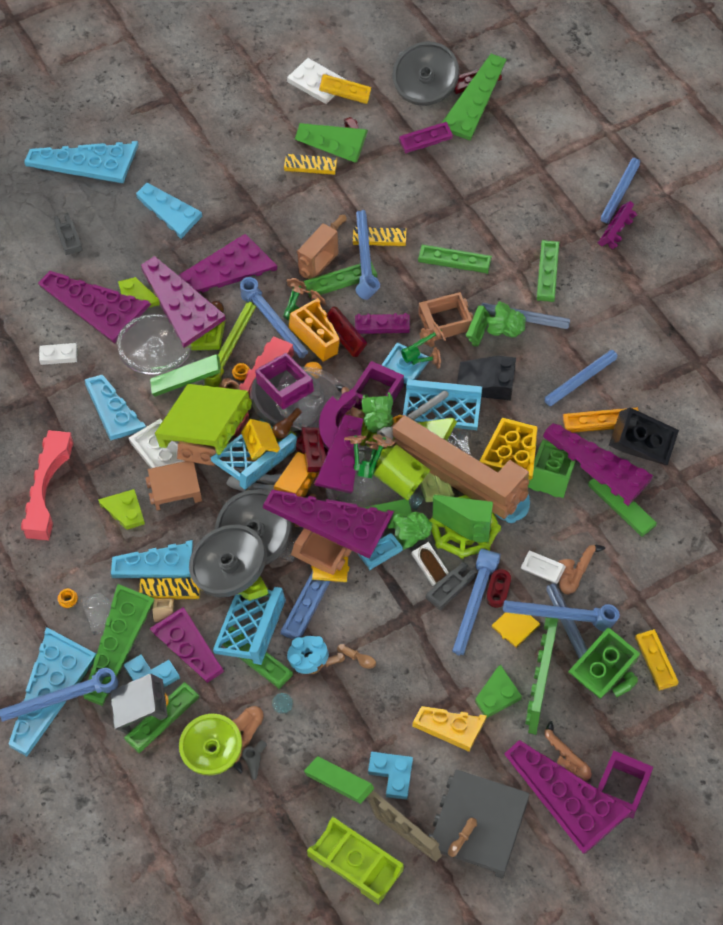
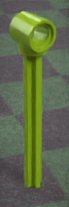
(230, 343)

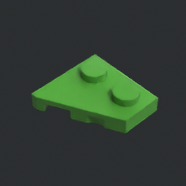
(497, 693)

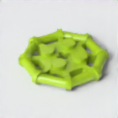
(441, 541)

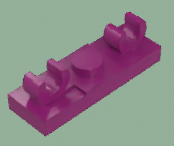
(425, 137)
(617, 224)
(382, 323)

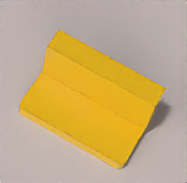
(258, 438)

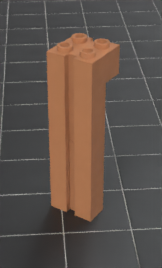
(463, 471)

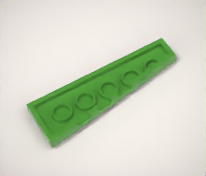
(470, 106)
(121, 629)
(541, 674)

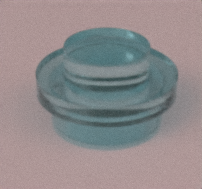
(415, 500)
(282, 703)

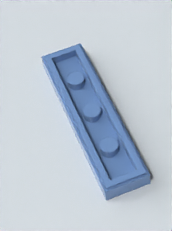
(304, 608)

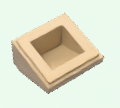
(162, 608)

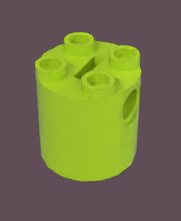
(400, 471)

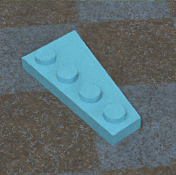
(171, 210)
(113, 411)
(156, 563)

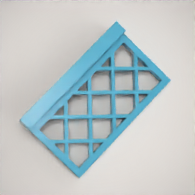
(460, 393)
(253, 469)
(264, 632)

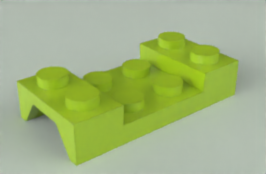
(356, 860)

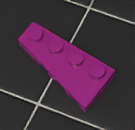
(338, 468)
(187, 643)

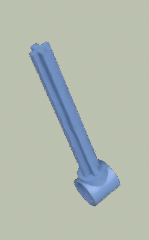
(368, 283)
(251, 293)
(486, 565)
(600, 617)
(61, 695)

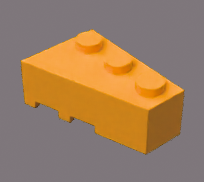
(314, 329)
(295, 477)

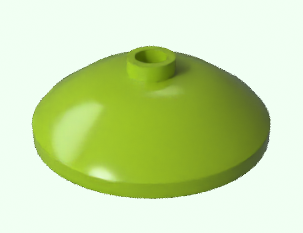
(209, 732)

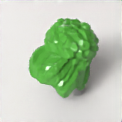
(506, 321)
(377, 412)
(410, 528)

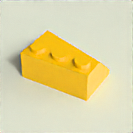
(511, 442)

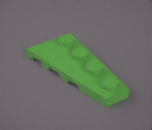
(335, 140)

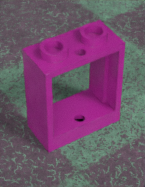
(380, 374)
(290, 394)
(632, 767)

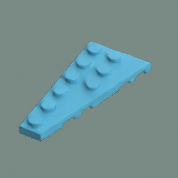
(89, 160)
(57, 667)

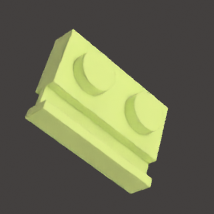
(433, 486)

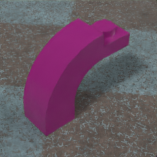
(332, 414)

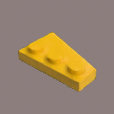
(451, 727)

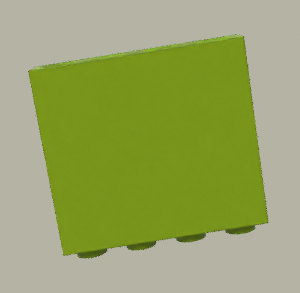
(204, 416)

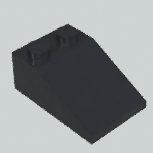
(491, 373)
(643, 436)

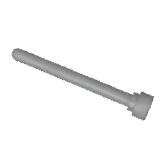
(417, 413)

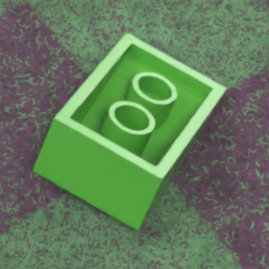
(551, 470)
(465, 516)
(604, 663)

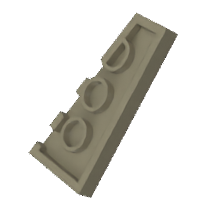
(402, 826)

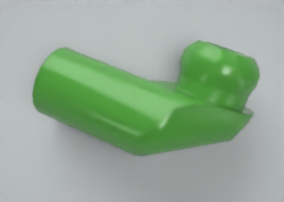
(622, 688)

